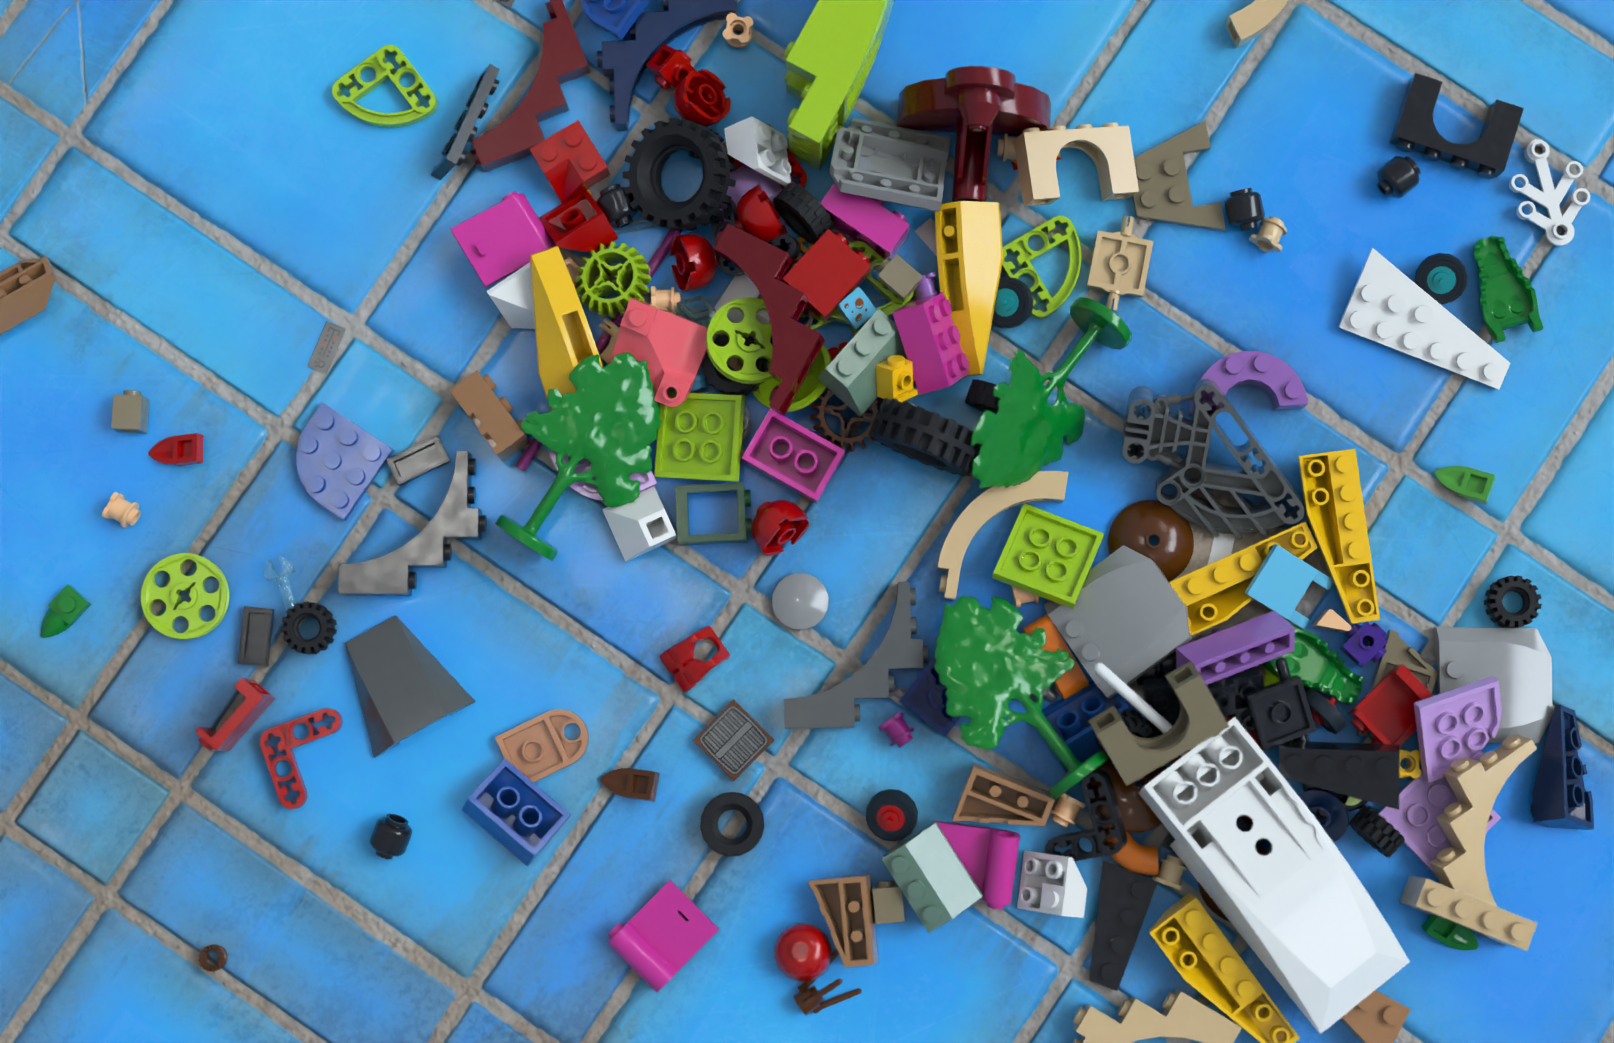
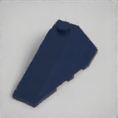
(1559, 785)

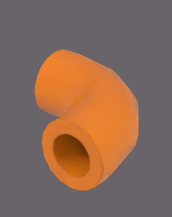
(1135, 856)

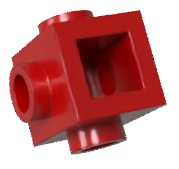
(669, 66)

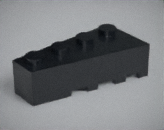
(1350, 769)

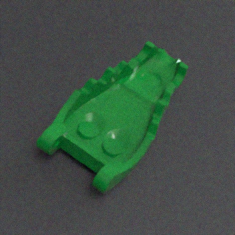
(1504, 292)
(1319, 668)

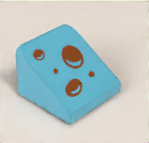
(856, 308)

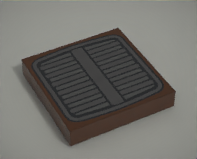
(733, 740)

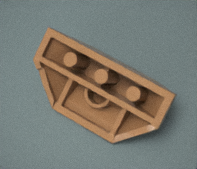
(24, 291)

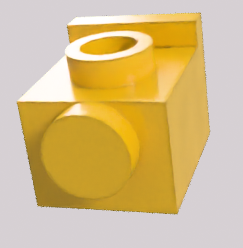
(895, 379)

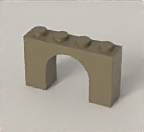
(1196, 722)

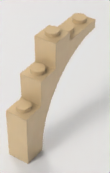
(1466, 821)
(1137, 1021)

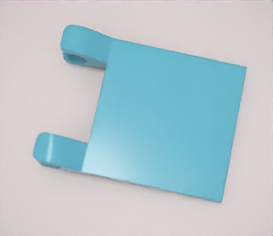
(1283, 582)

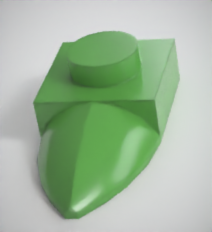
(1467, 482)

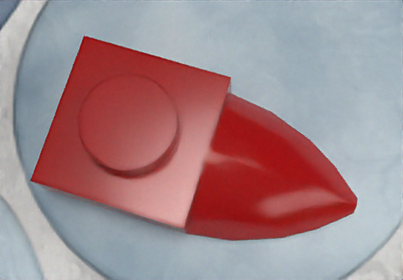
(179, 450)

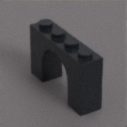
(1417, 132)

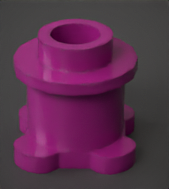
(897, 730)

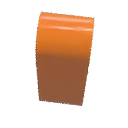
(1071, 681)

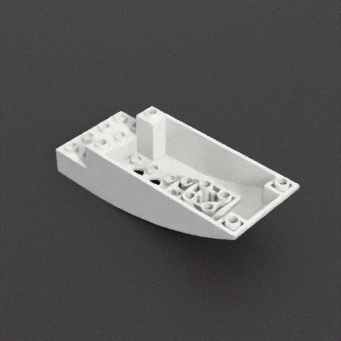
(1298, 903)

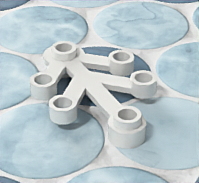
(1549, 196)

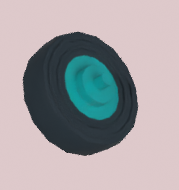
(1442, 277)
(1012, 303)

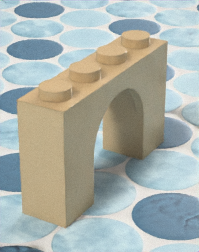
(1107, 146)
(1469, 912)

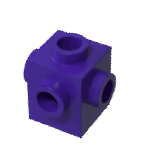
(1357, 651)

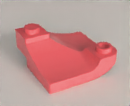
(668, 344)

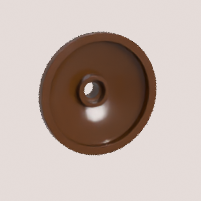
(1152, 518)
(1134, 810)

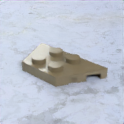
(1400, 653)

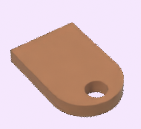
(541, 744)

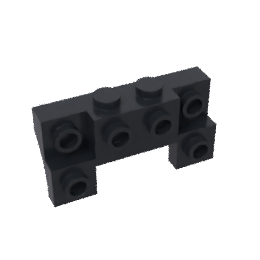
(1226, 692)

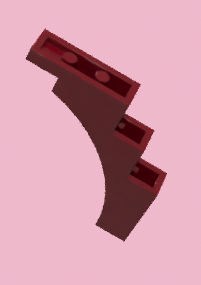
(560, 62)
(793, 343)

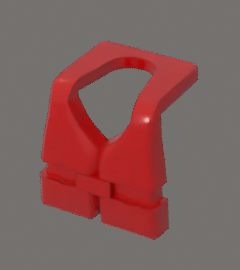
(685, 667)

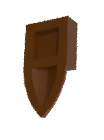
(632, 783)

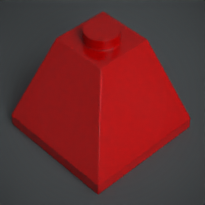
(579, 224)

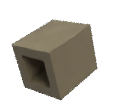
(899, 277)
(130, 412)
(887, 903)

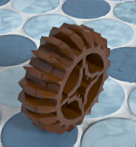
(843, 437)

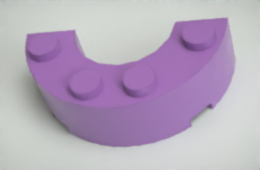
(1257, 370)

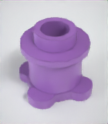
(927, 286)

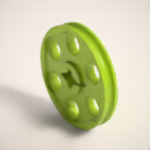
(735, 348)
(170, 595)

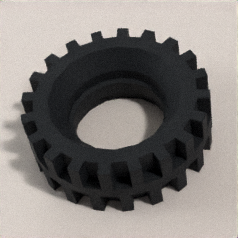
(648, 164)
(925, 437)

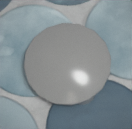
(800, 601)

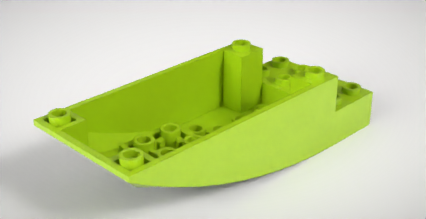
(830, 70)

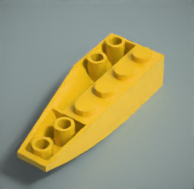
(970, 271)
(560, 322)
(1339, 524)
(1219, 588)
(1217, 971)

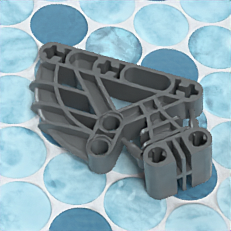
(1156, 427)

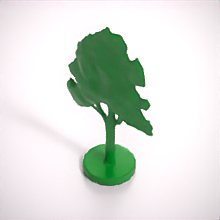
(603, 421)
(1027, 427)
(989, 665)

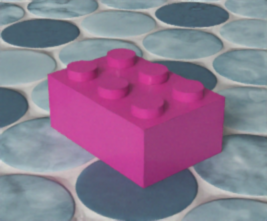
(866, 221)
(931, 342)
(793, 456)

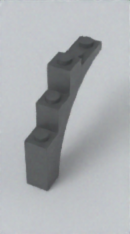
(897, 651)

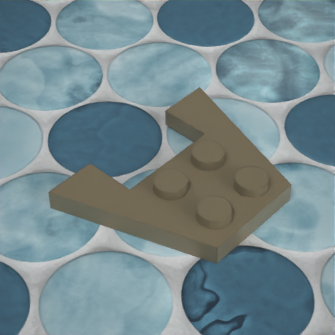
(1165, 187)

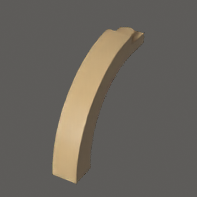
(1253, 20)
(1043, 486)

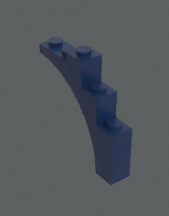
(629, 58)

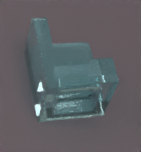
(696, 310)

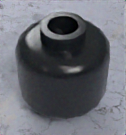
(1398, 177)
(617, 205)
(1244, 209)
(391, 836)

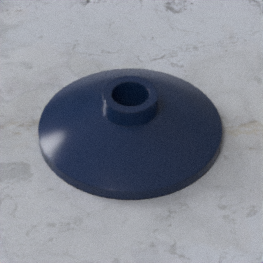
(1337, 817)

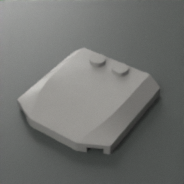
(890, 163)
(1123, 618)
(1515, 659)

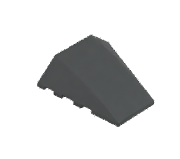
(400, 684)

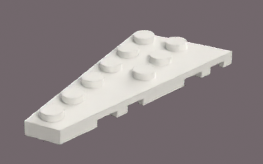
(1406, 318)

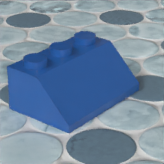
(1071, 720)
(515, 812)

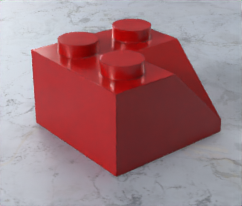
(570, 161)

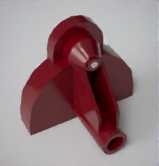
(974, 106)

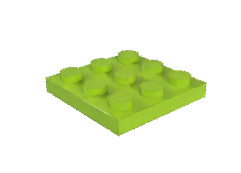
(701, 438)
(1048, 556)

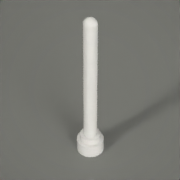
(1133, 698)

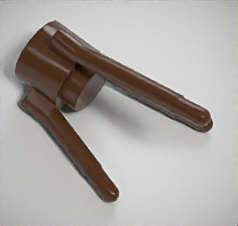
(811, 998)

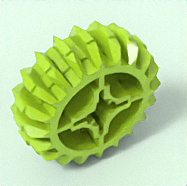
(592, 293)

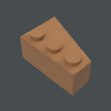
(491, 415)
(1001, 799)
(850, 916)
(1376, 1019)

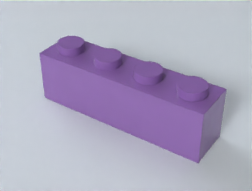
(1238, 647)

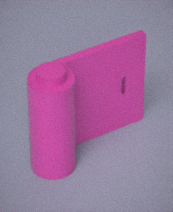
(504, 235)
(988, 857)
(660, 938)

